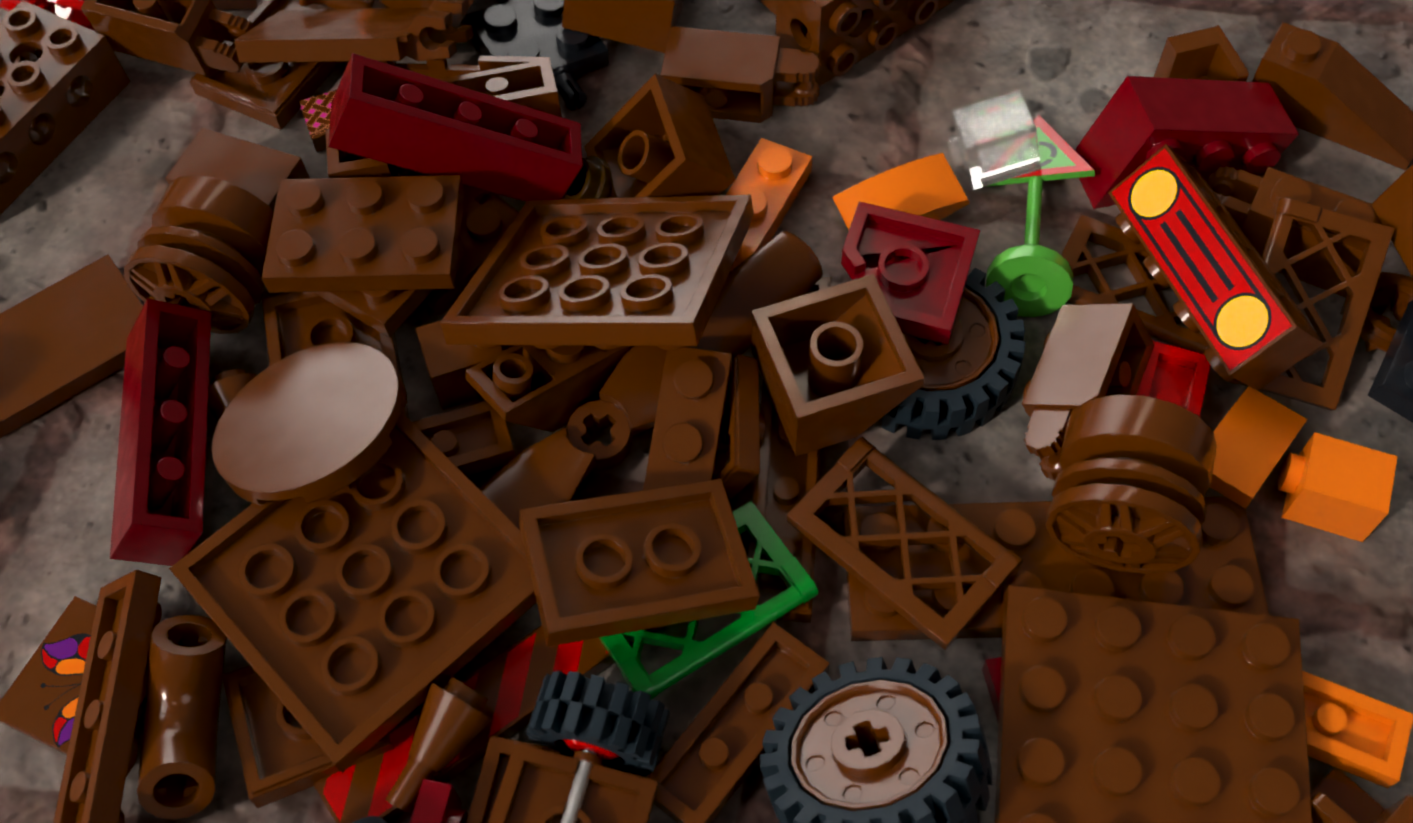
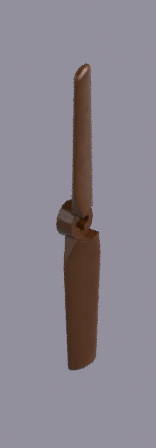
(629, 399)

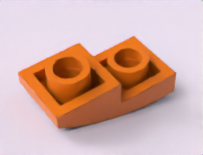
(917, 187)
(1251, 444)

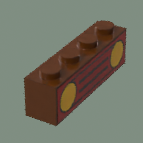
(1212, 270)

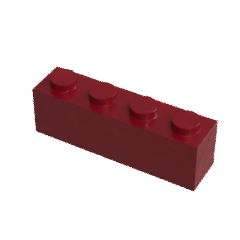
(453, 131)
(162, 435)

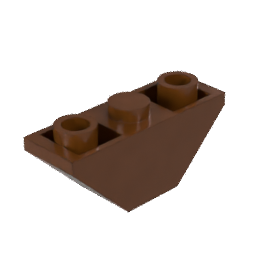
(543, 384)

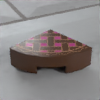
(317, 117)

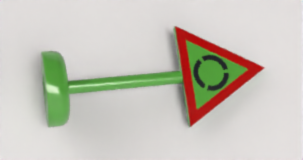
(1032, 273)

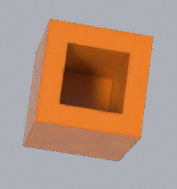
(1337, 486)

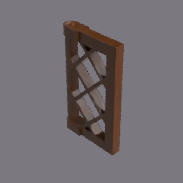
(1128, 252)
(1359, 288)
(899, 592)

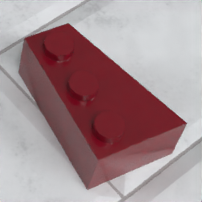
(1200, 119)

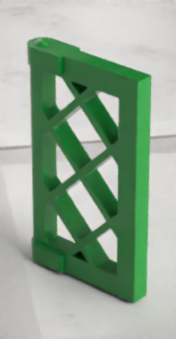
(697, 653)

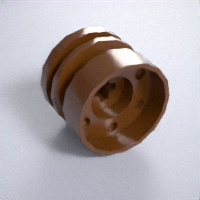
(204, 251)
(1132, 484)

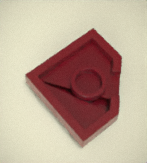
(916, 263)

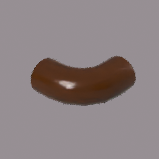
(181, 717)

